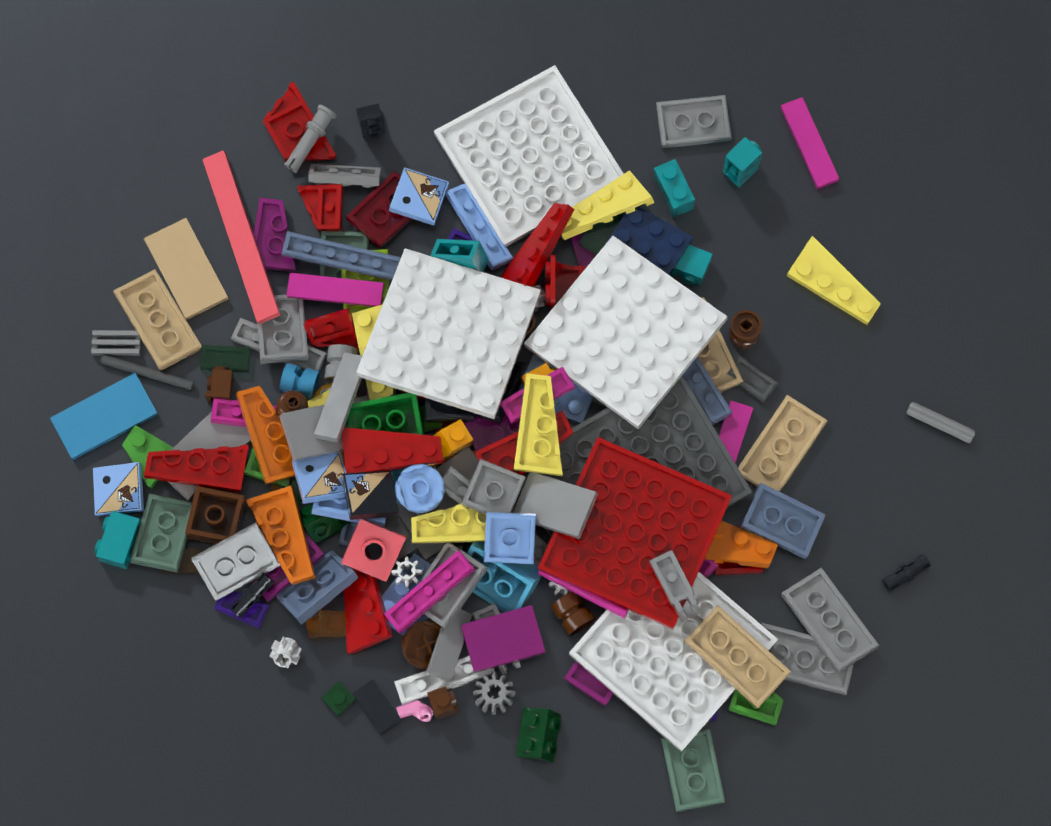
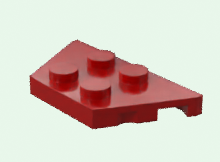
(288, 125)

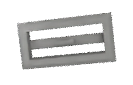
(115, 334)

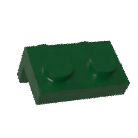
(320, 526)
(538, 734)

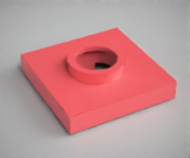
(367, 533)

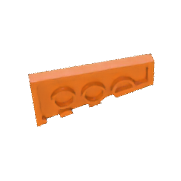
(266, 435)
(282, 525)

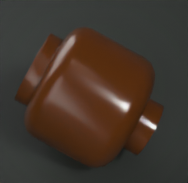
(291, 401)

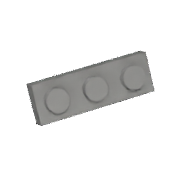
(344, 175)

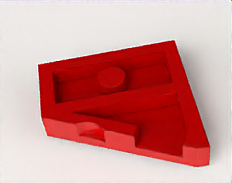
(332, 329)

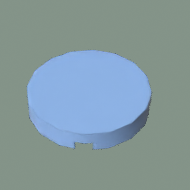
(420, 488)

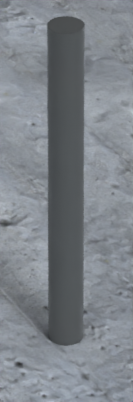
(147, 372)

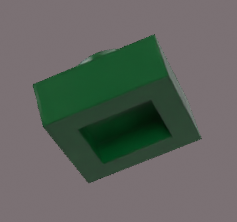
(338, 698)

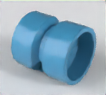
(296, 379)

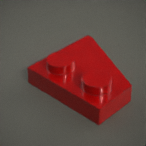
(324, 205)

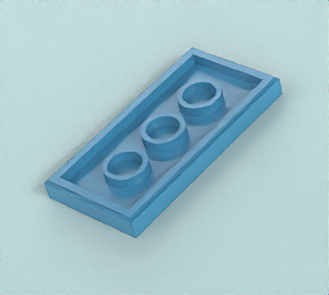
(104, 416)

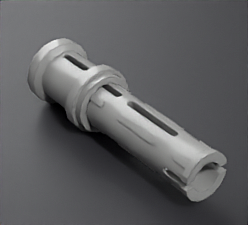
(315, 129)

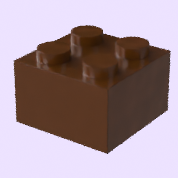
(214, 515)

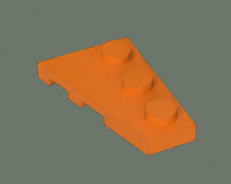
(740, 547)

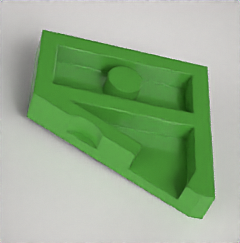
(767, 712)

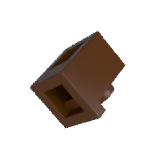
(220, 384)
(443, 702)

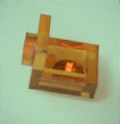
(326, 624)

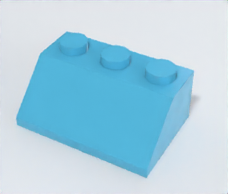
(504, 583)

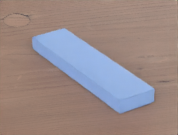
(478, 226)

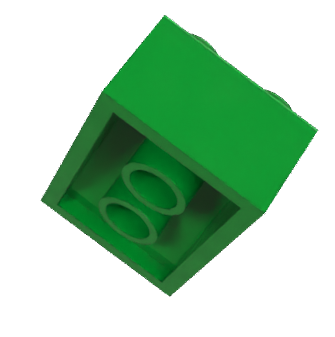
(391, 414)

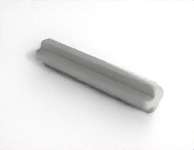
(941, 422)

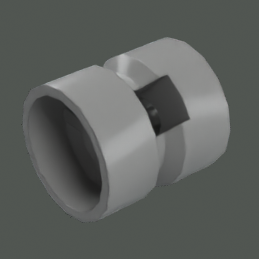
(334, 357)

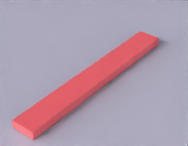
(241, 237)

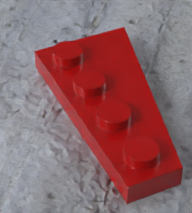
(536, 250)
(386, 450)
(504, 451)
(207, 468)
(364, 613)

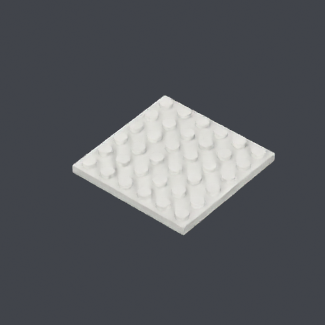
(528, 154)
(625, 331)
(449, 333)
(658, 670)

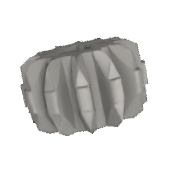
(503, 693)

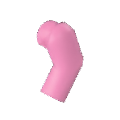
(416, 709)

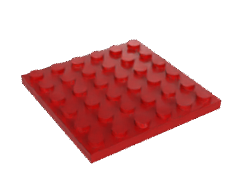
(635, 518)

